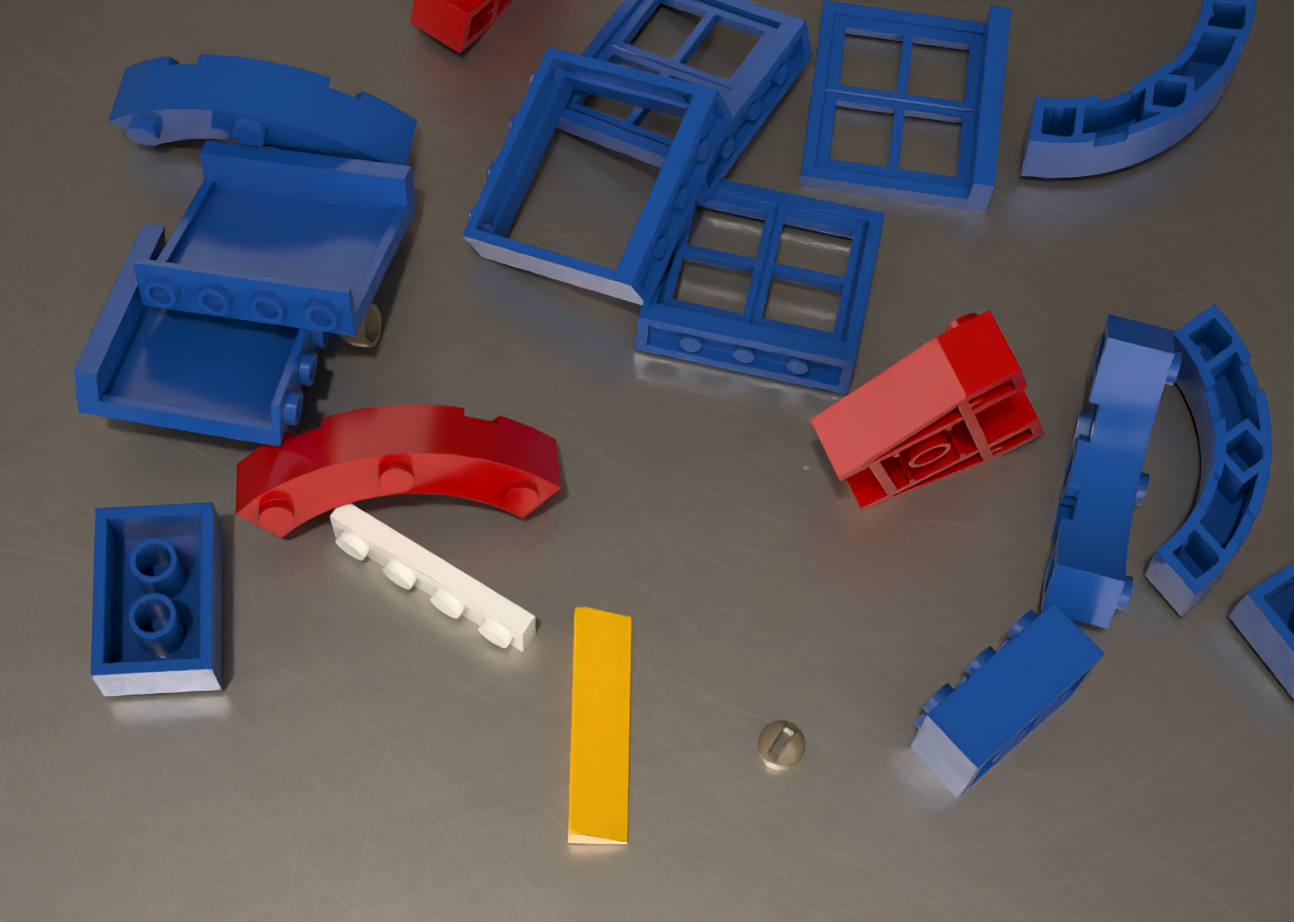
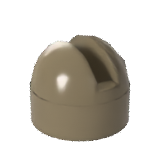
(368, 331)
(792, 750)

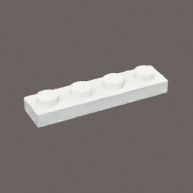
(450, 588)

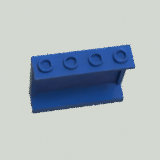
(282, 238)
(192, 367)

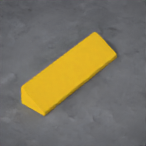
(600, 728)

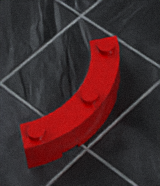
(396, 453)

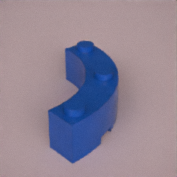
(257, 106)
(1113, 133)
(1234, 459)
(1106, 472)

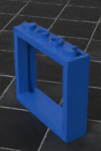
(668, 203)

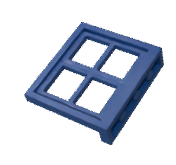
(748, 94)
(977, 113)
(756, 343)

